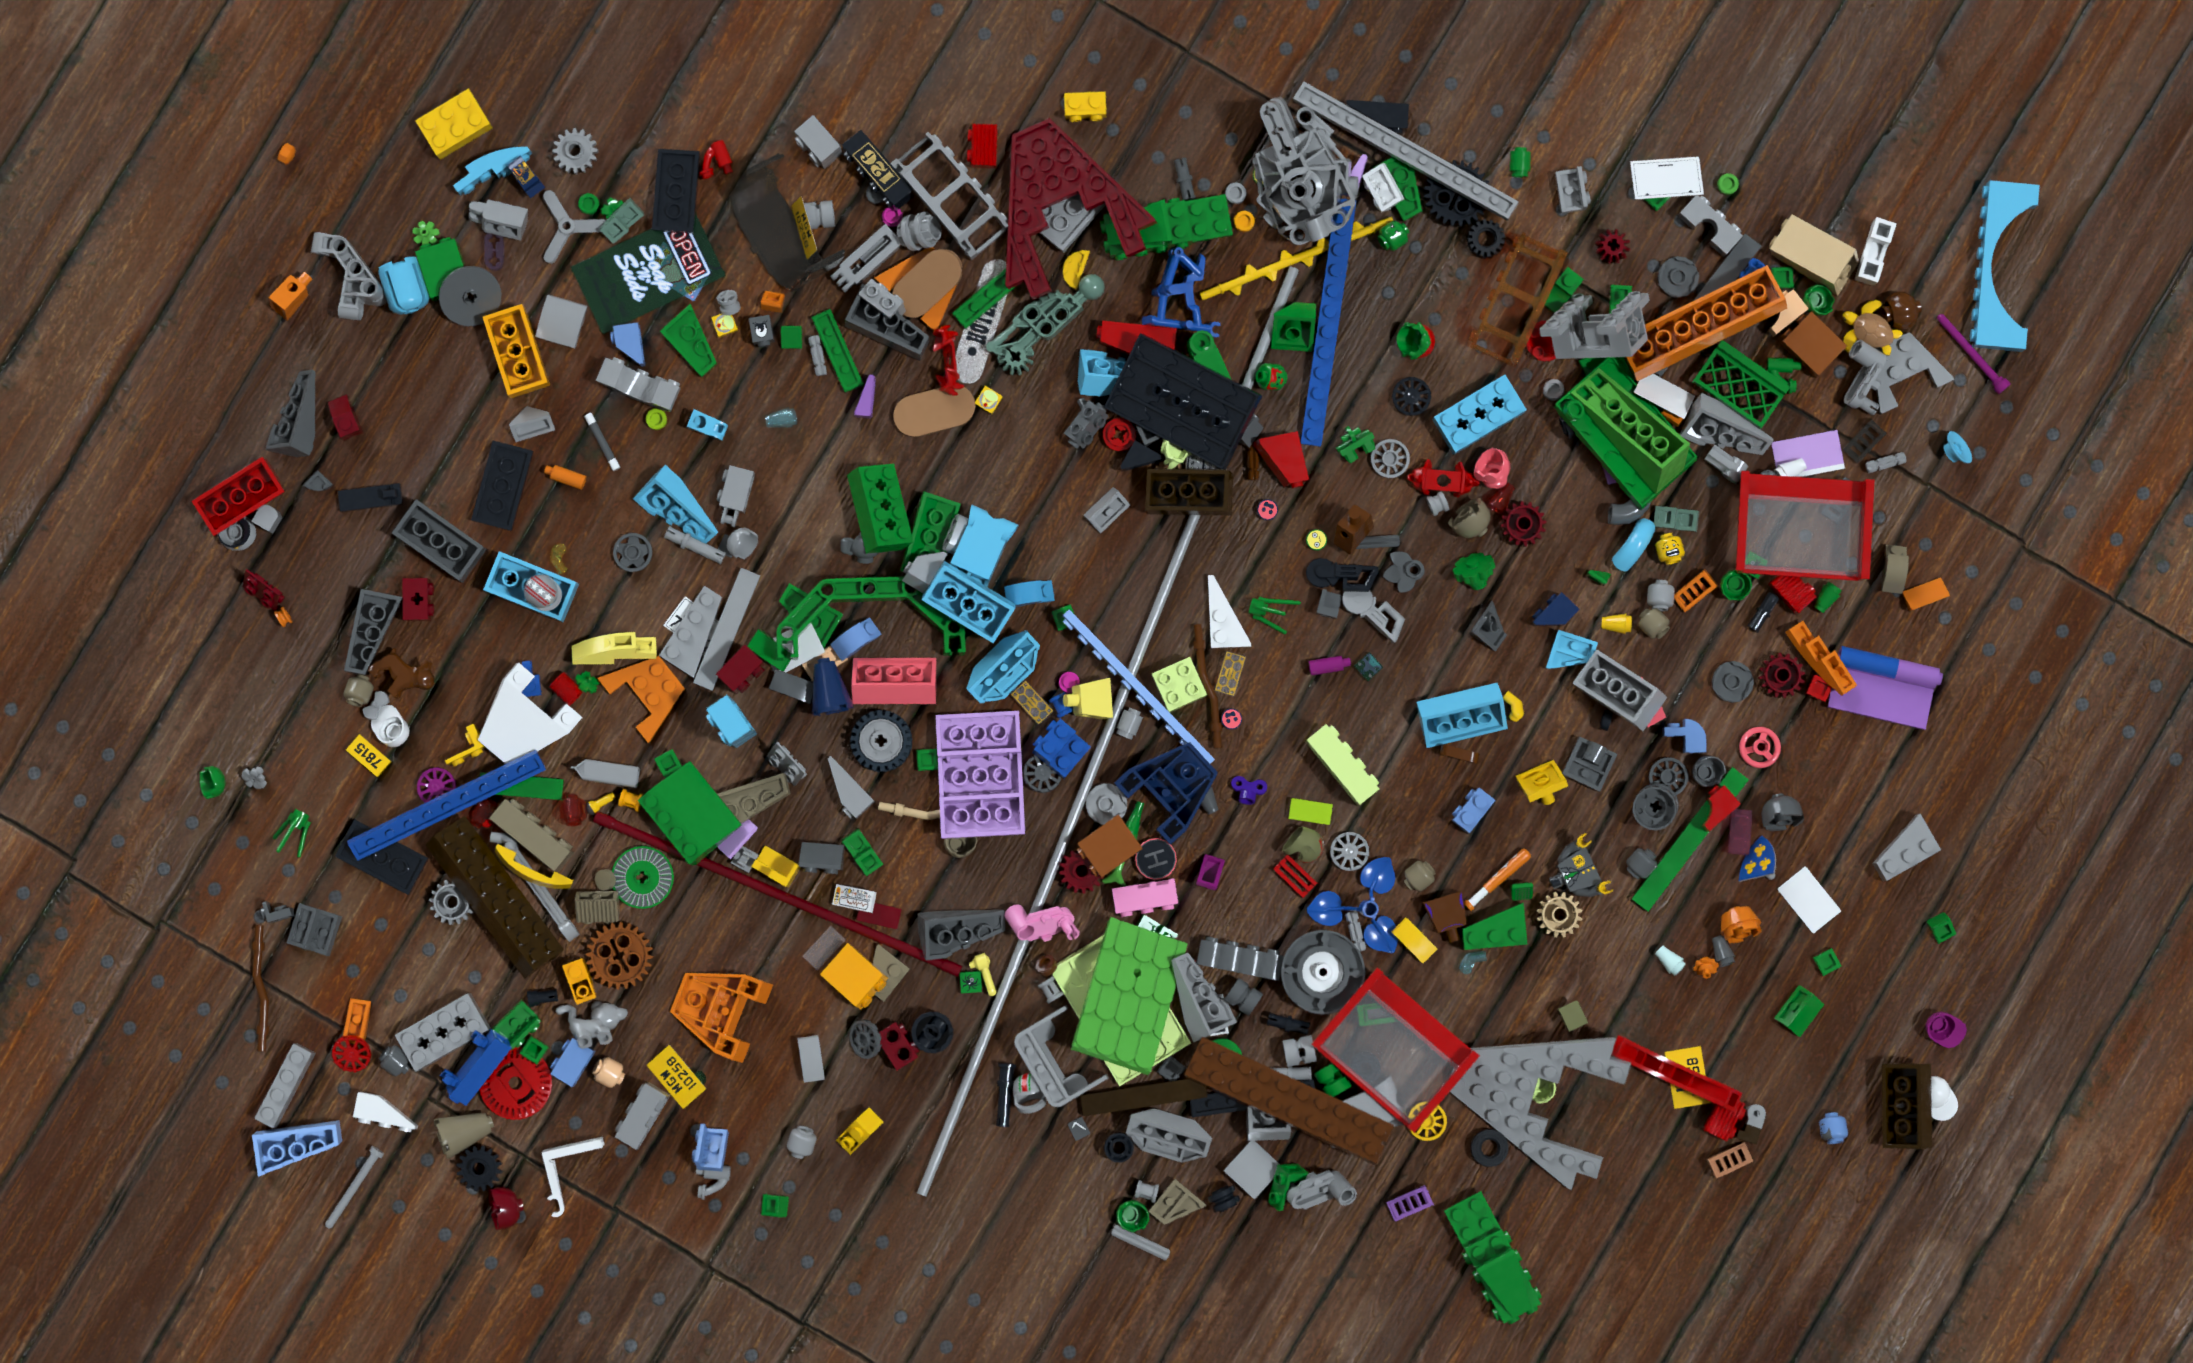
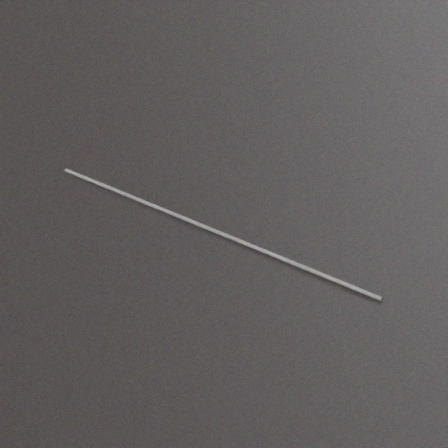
(1088, 780)

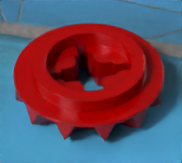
(1122, 425)

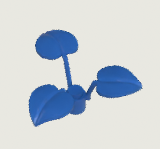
(1377, 876)

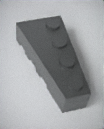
(892, 332)
(370, 626)

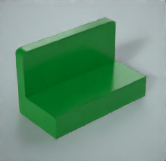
(1799, 1010)

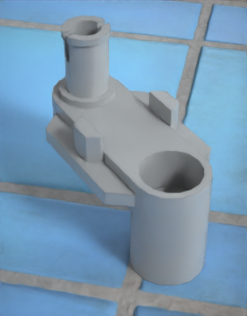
(1872, 363)
(1320, 1189)

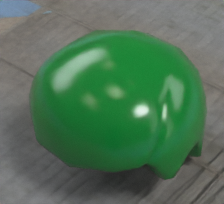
(1818, 300)
(1735, 585)
(212, 782)
(1132, 1216)

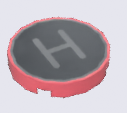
(1156, 859)

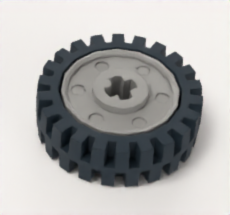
(891, 728)

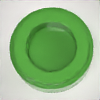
(1728, 184)

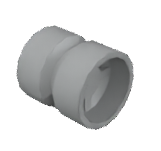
(820, 214)
(1292, 1053)

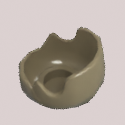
(960, 846)

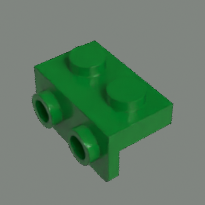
(517, 1024)

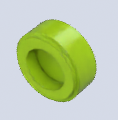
(656, 419)

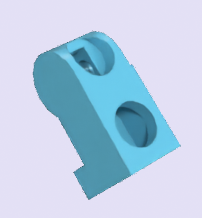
(707, 425)

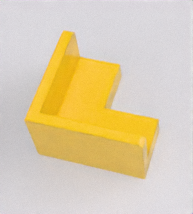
(776, 866)

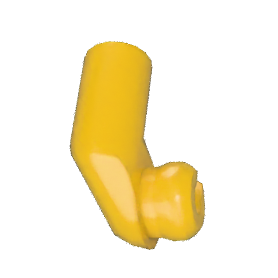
(1516, 706)

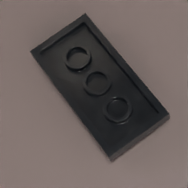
(675, 191)
(502, 485)
(393, 865)

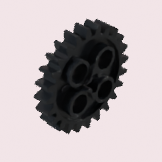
(1442, 209)

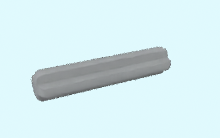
(1141, 1242)

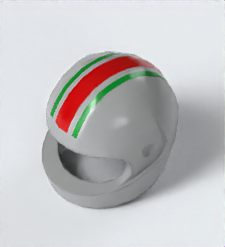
(1025, 1089)

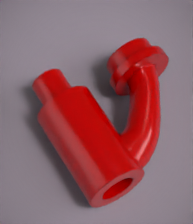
(722, 157)

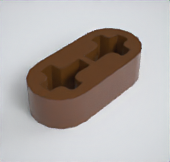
(1459, 754)

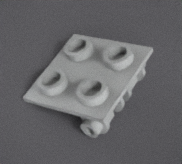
(781, 759)

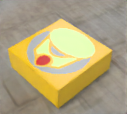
(724, 324)
(988, 400)

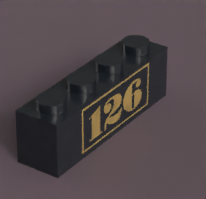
(877, 170)

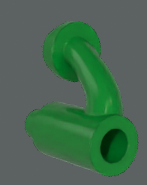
(1783, 365)

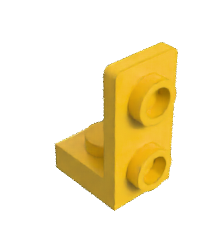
(472, 737)

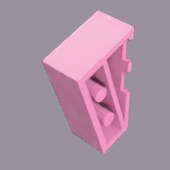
(1145, 897)

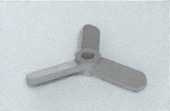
(562, 218)

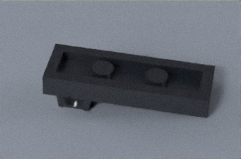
(370, 497)

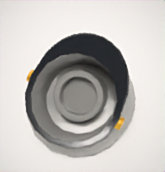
(239, 535)

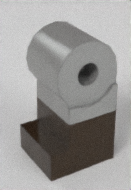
(1755, 1118)

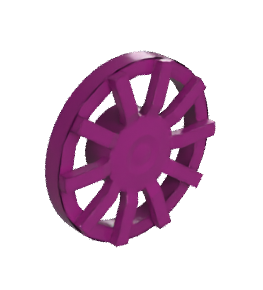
(435, 786)

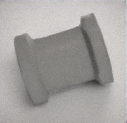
(1056, 993)
(1146, 1191)

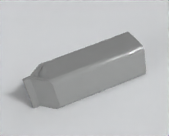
(608, 773)

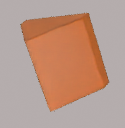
(772, 301)

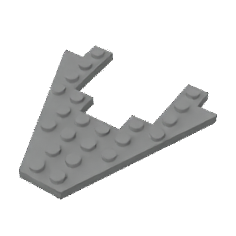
(1504, 1084)

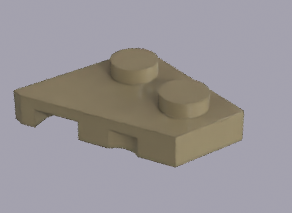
(891, 967)
(1175, 1203)

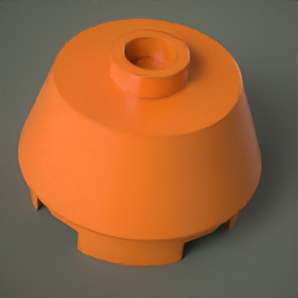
(1739, 924)

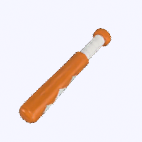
(1505, 872)

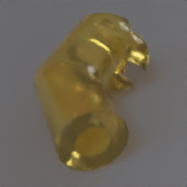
(556, 558)

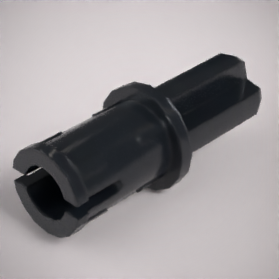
(1763, 612)

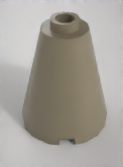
(461, 1131)

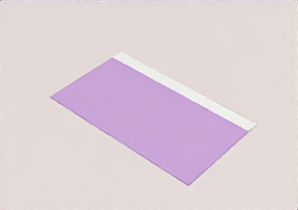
(1819, 451)

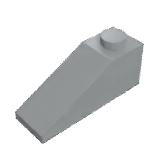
(851, 795)

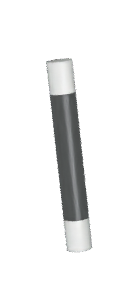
(602, 441)

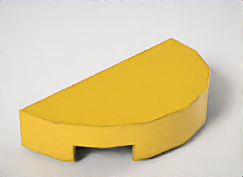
(1074, 268)

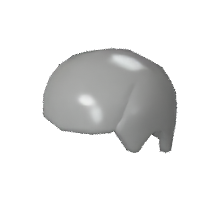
(742, 542)

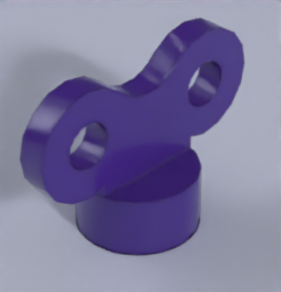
(1248, 789)

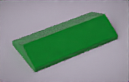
(930, 526)

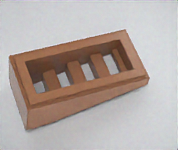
(1713, 1165)

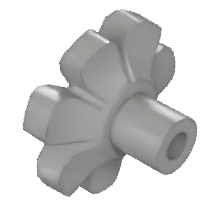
(254, 777)

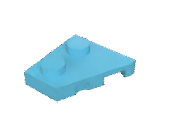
(1570, 650)

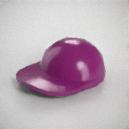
(1945, 1029)

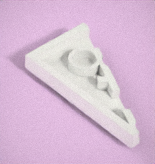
(1224, 625)

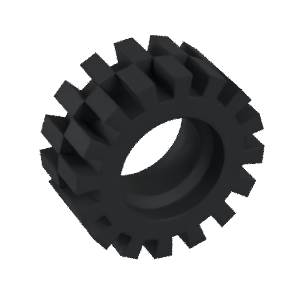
(1477, 248)

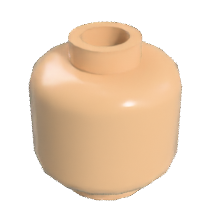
(608, 1072)

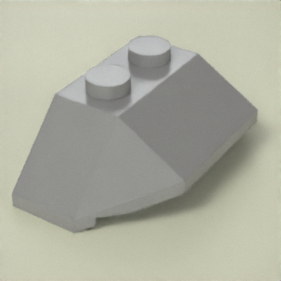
(1168, 1135)

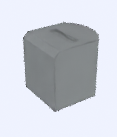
(267, 518)

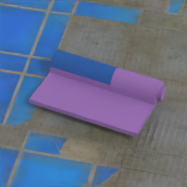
(1887, 688)

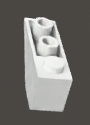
(376, 1108)

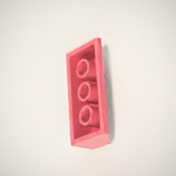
(894, 681)

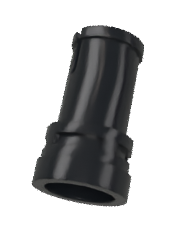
(536, 998)

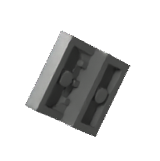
(314, 929)

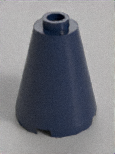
(829, 689)

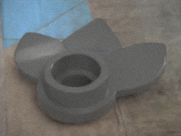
(1401, 573)

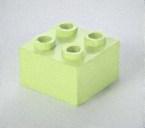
(1179, 684)

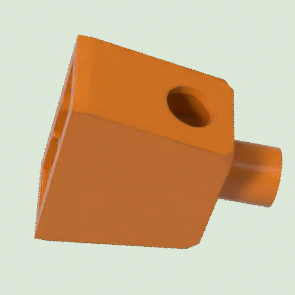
(287, 302)

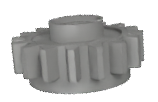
(573, 140)
(441, 904)

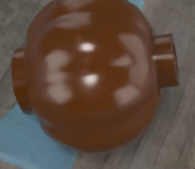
(1901, 310)

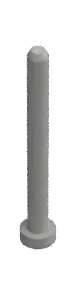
(375, 1153)

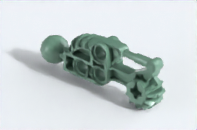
(1090, 288)

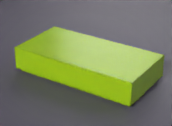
(1310, 811)

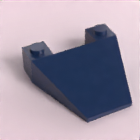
(1177, 780)

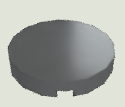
(1678, 277)
(1732, 682)

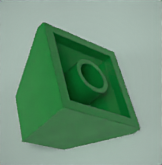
(1294, 327)

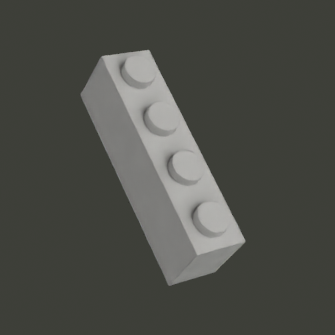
(285, 1085)

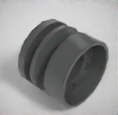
(1644, 811)

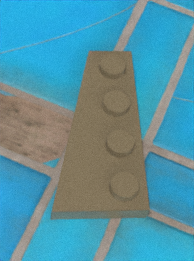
(755, 797)

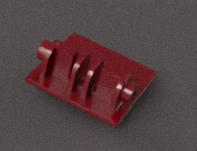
(255, 586)

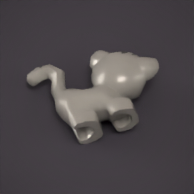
(603, 1019)

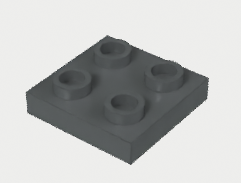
(1589, 764)

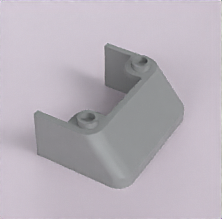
(1043, 1066)

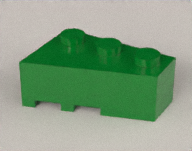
(1499, 930)

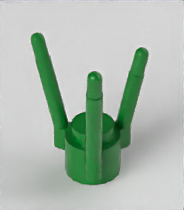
(1259, 607)
(297, 820)

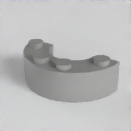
(638, 385)

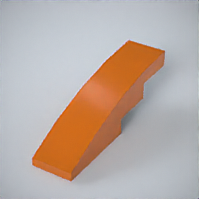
(1817, 655)

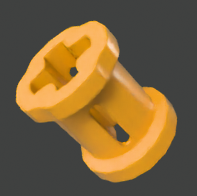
(630, 800)

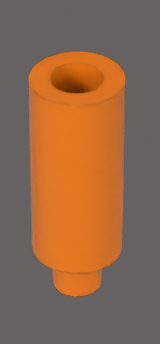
(566, 476)

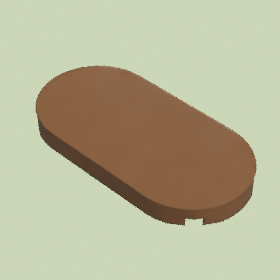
(929, 281)
(933, 412)

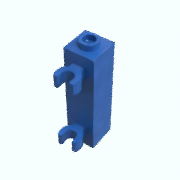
(478, 1066)

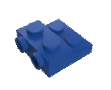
(1060, 748)

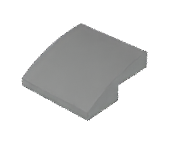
(561, 321)
(1252, 1169)

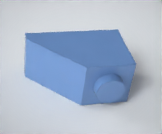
(629, 341)

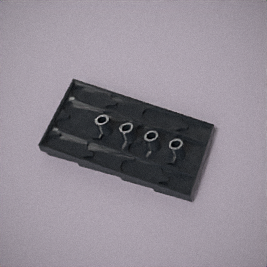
(1183, 401)

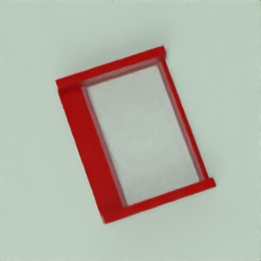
(1805, 527)
(1395, 1050)

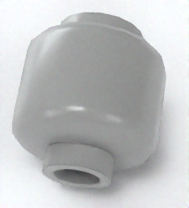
(1660, 595)
(801, 1142)

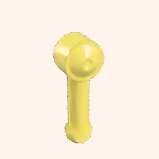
(982, 963)

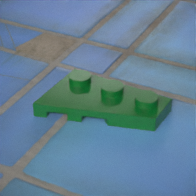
(1406, 182)
(689, 340)
(824, 624)

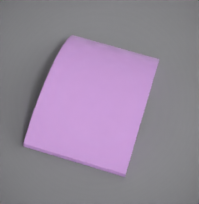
(980, 774)

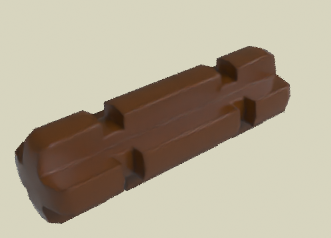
(1252, 463)

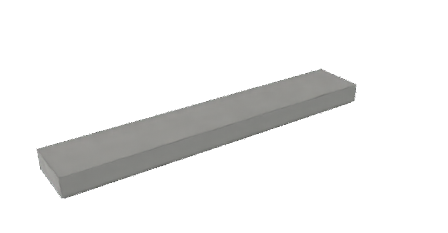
(726, 629)

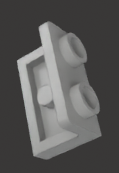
(1572, 190)
(881, 299)

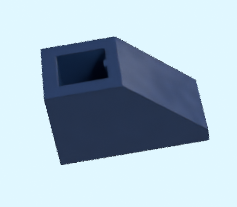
(1556, 613)

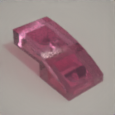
(1740, 832)

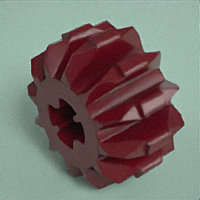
(1606, 250)

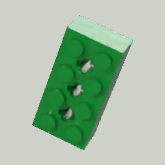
(880, 508)

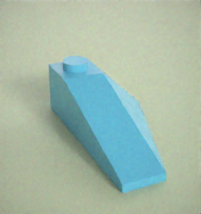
(670, 498)

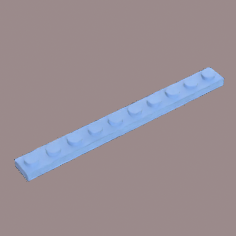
(1130, 681)

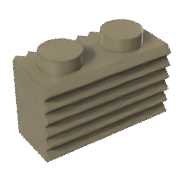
(597, 907)

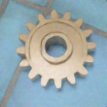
(1548, 919)

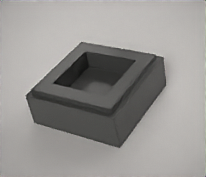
(1171, 1069)

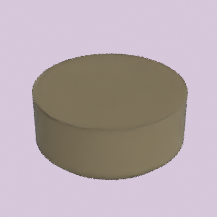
(605, 879)

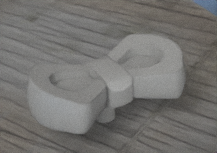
(380, 699)

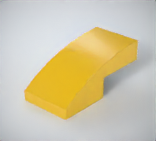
(1414, 940)

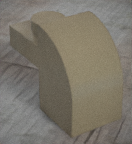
(1895, 569)

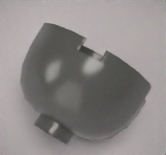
(1781, 811)

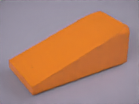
(357, 1019)

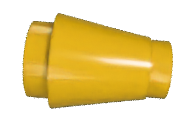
(1617, 623)

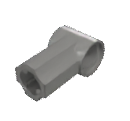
(1314, 122)
(1728, 465)

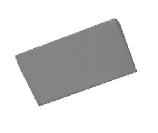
(1106, 510)

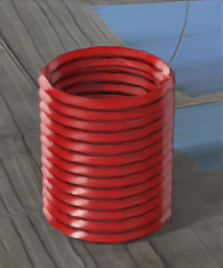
(566, 688)

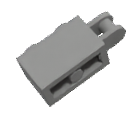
(735, 493)

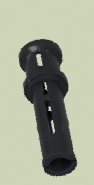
(1005, 1086)

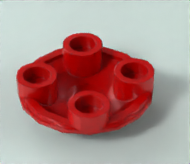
(1540, 347)

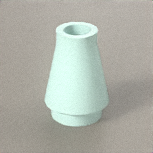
(1670, 960)

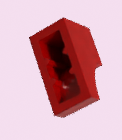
(1721, 804)

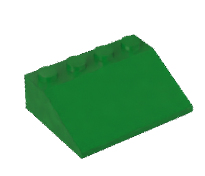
(690, 813)

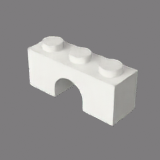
(1874, 251)

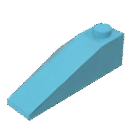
(1098, 372)

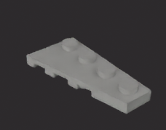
(690, 637)

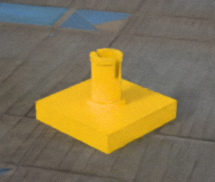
(1542, 782)

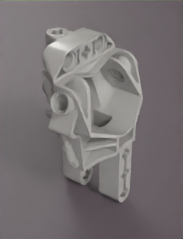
(1314, 159)

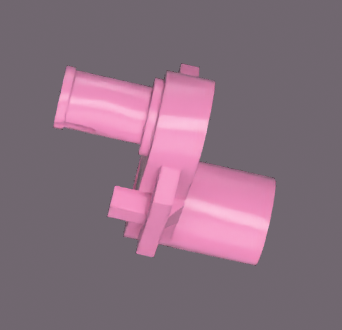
(1041, 923)

